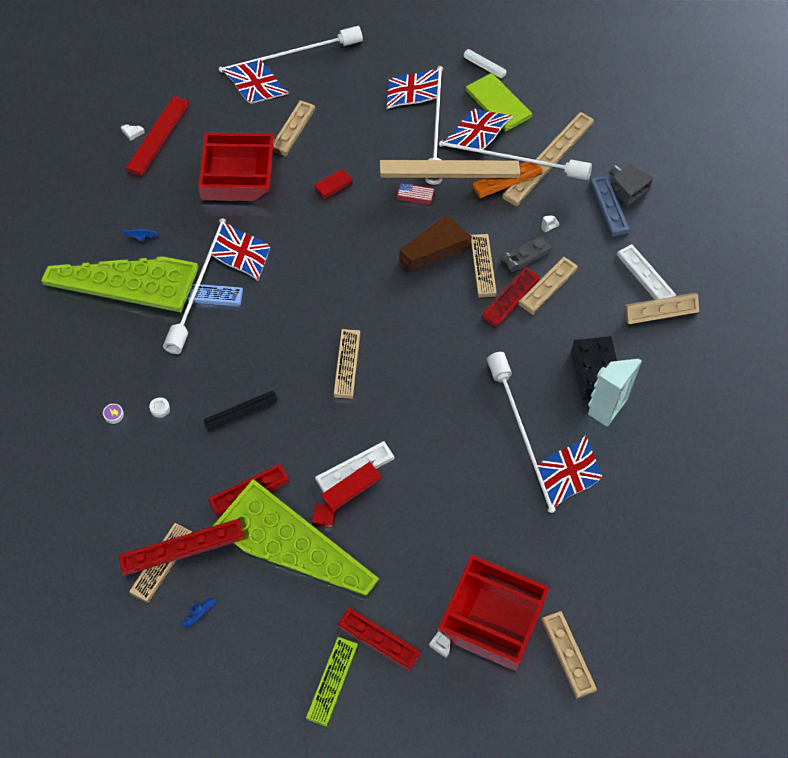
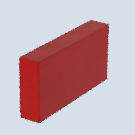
(333, 184)

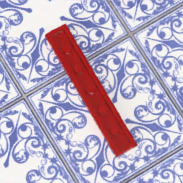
(157, 136)
(181, 547)

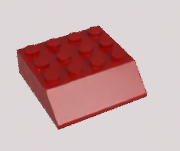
(235, 166)
(493, 612)

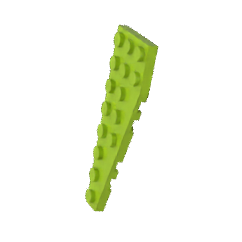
(152, 283)
(286, 539)

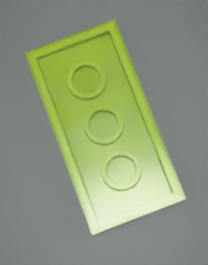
(497, 98)

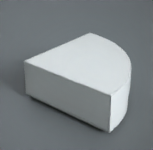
(132, 131)
(549, 223)
(441, 644)

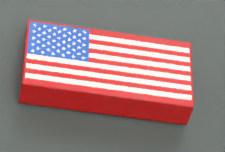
(415, 193)

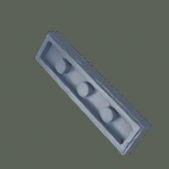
(609, 206)

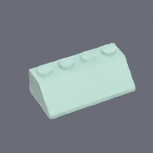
(612, 389)

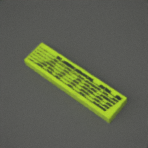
(332, 682)

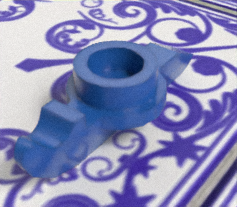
(140, 234)
(197, 611)

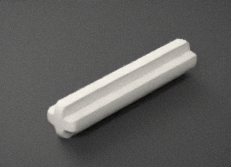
(484, 63)

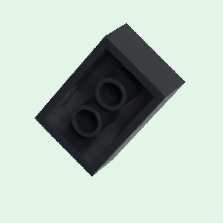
(588, 358)

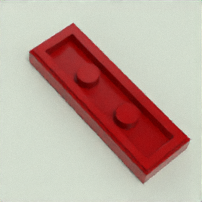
(351, 486)

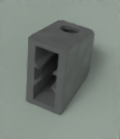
(630, 183)

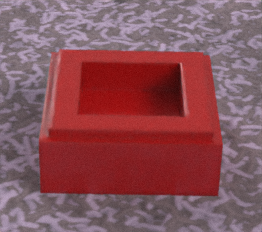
(323, 516)

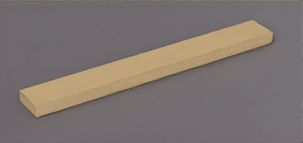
(551, 154)
(449, 169)

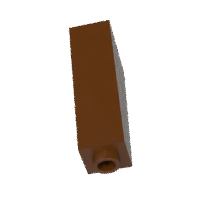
(434, 244)

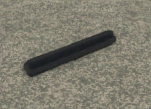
(239, 410)

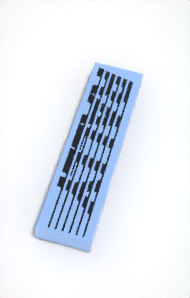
(217, 295)

